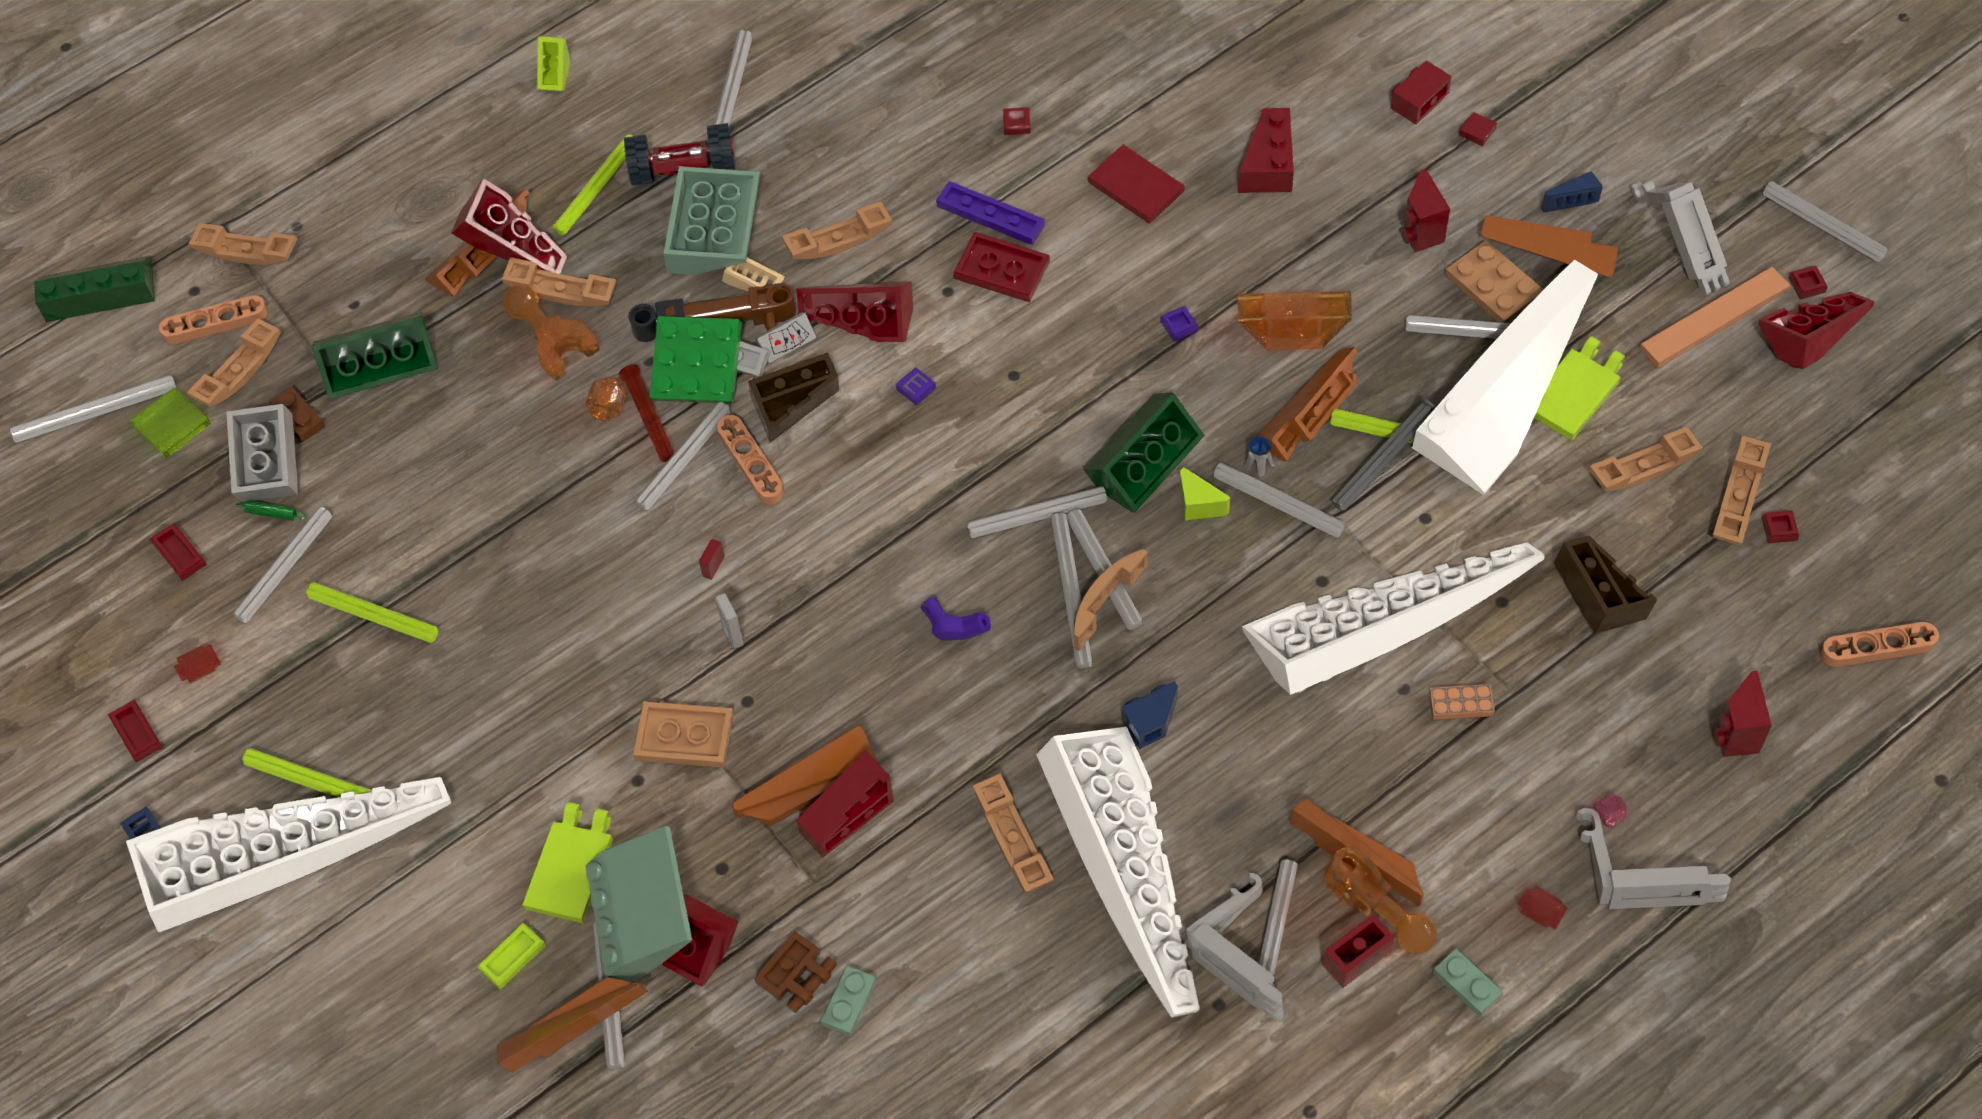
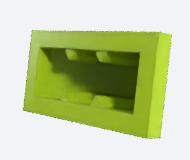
(552, 63)
(1200, 498)

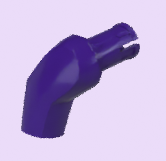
(953, 627)

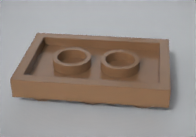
(1493, 282)
(683, 734)

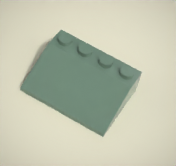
(710, 219)
(638, 905)

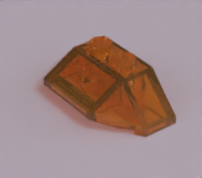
(1294, 319)

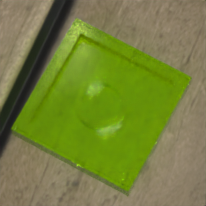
(170, 422)

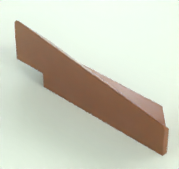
(1552, 242)
(467, 260)
(1311, 405)
(803, 781)
(1333, 835)
(568, 1022)

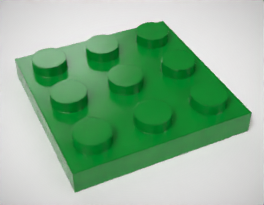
(695, 359)

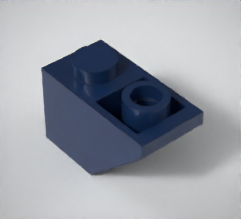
(1150, 715)

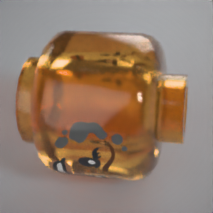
(605, 399)

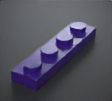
(990, 213)

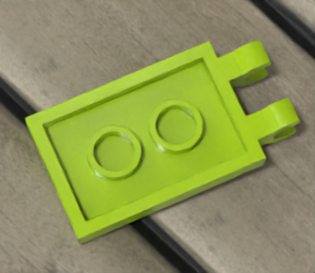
(1578, 389)
(560, 878)

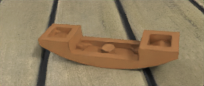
(840, 236)
(242, 248)
(559, 287)
(239, 367)
(1648, 463)
(1741, 490)
(1124, 570)
(1012, 834)

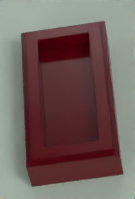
(178, 551)
(135, 731)

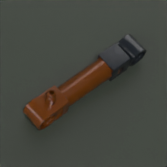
(760, 305)

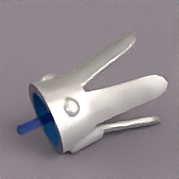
(1260, 451)

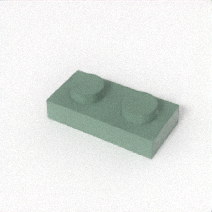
(1468, 982)
(849, 1001)

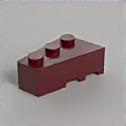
(1270, 155)
(846, 805)

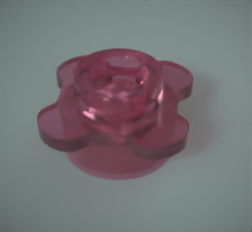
(1611, 810)

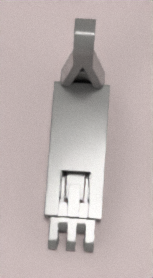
(1691, 231)
(1648, 886)
(1227, 960)

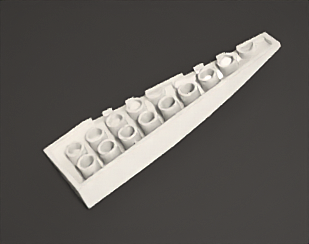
(1492, 406)
(1337, 634)
(1114, 827)
(231, 858)

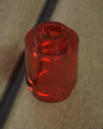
(197, 663)
(1542, 907)

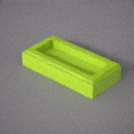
(511, 956)

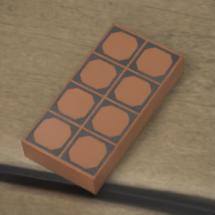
(1461, 702)

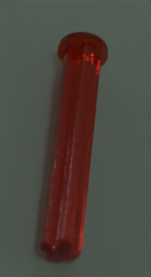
(631, 376)

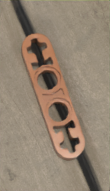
(214, 323)
(747, 460)
(1877, 640)

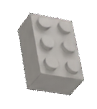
(262, 453)

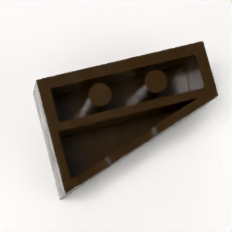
(792, 393)
(1600, 587)

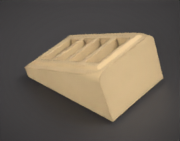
(742, 282)

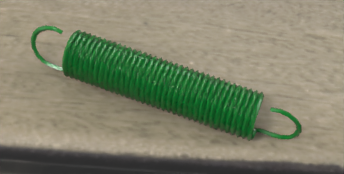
(270, 510)

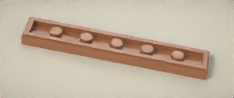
(1714, 317)

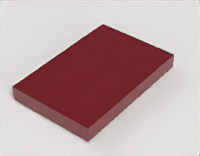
(1136, 183)
(1001, 267)

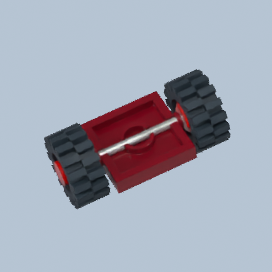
(669, 158)

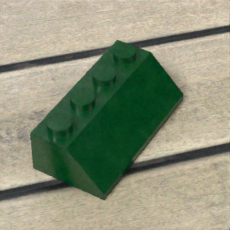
(95, 289)
(374, 355)
(1145, 451)

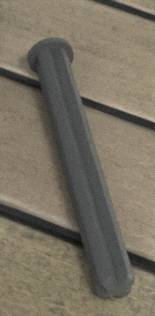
(1383, 456)

